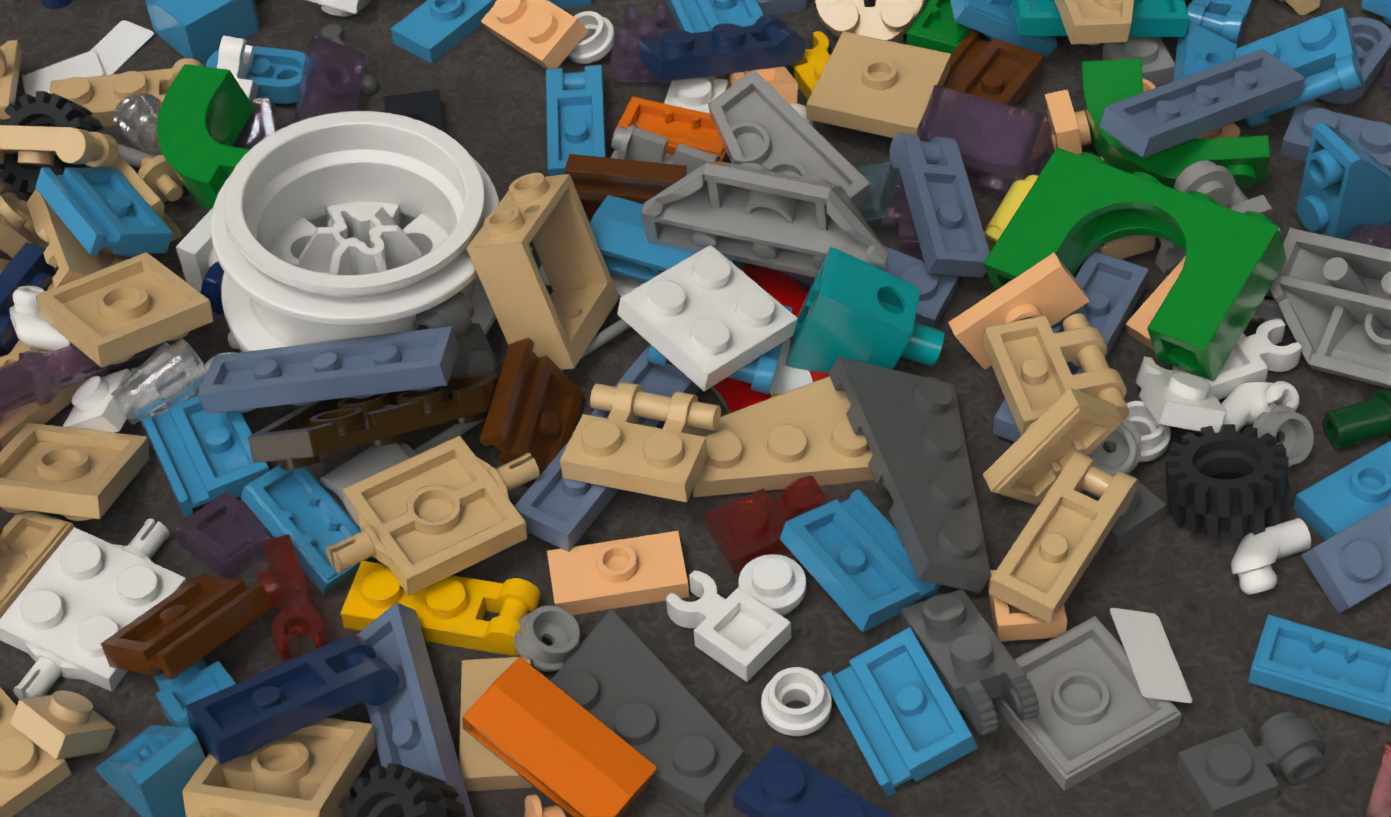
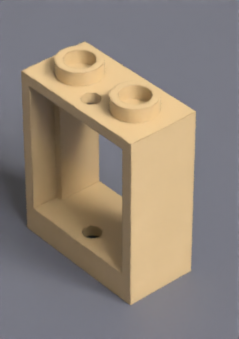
(583, 290)

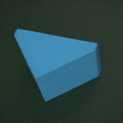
(199, 25)
(154, 770)

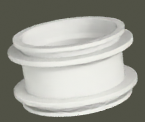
(348, 230)

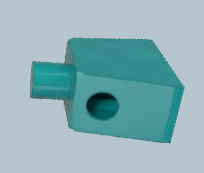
(860, 317)

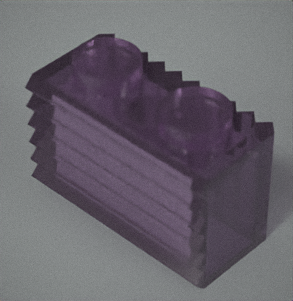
(993, 138)

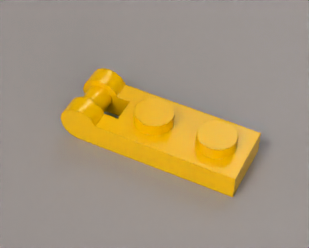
(448, 610)

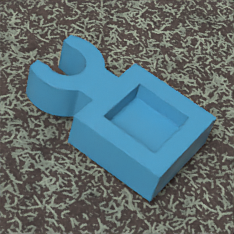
(189, 687)

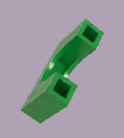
(1227, 260)

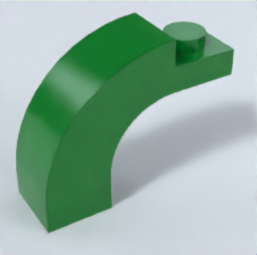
(1119, 79)
(199, 128)

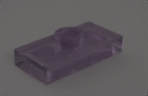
(329, 79)

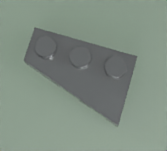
(652, 712)

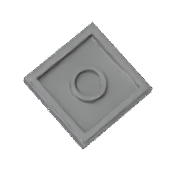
(1086, 705)

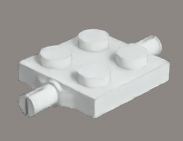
(82, 600)

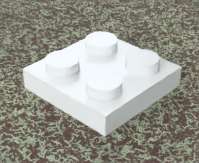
(707, 317)

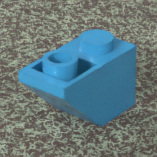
(1342, 185)

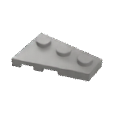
(768, 131)

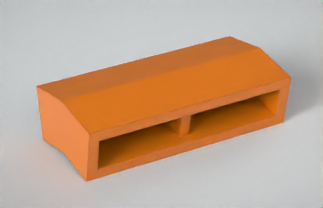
(557, 744)

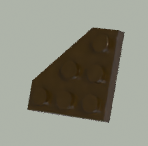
(373, 420)

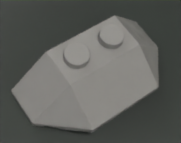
(761, 218)
(1338, 304)

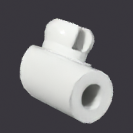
(28, 324)
(1253, 398)
(1259, 551)

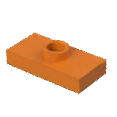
(676, 124)

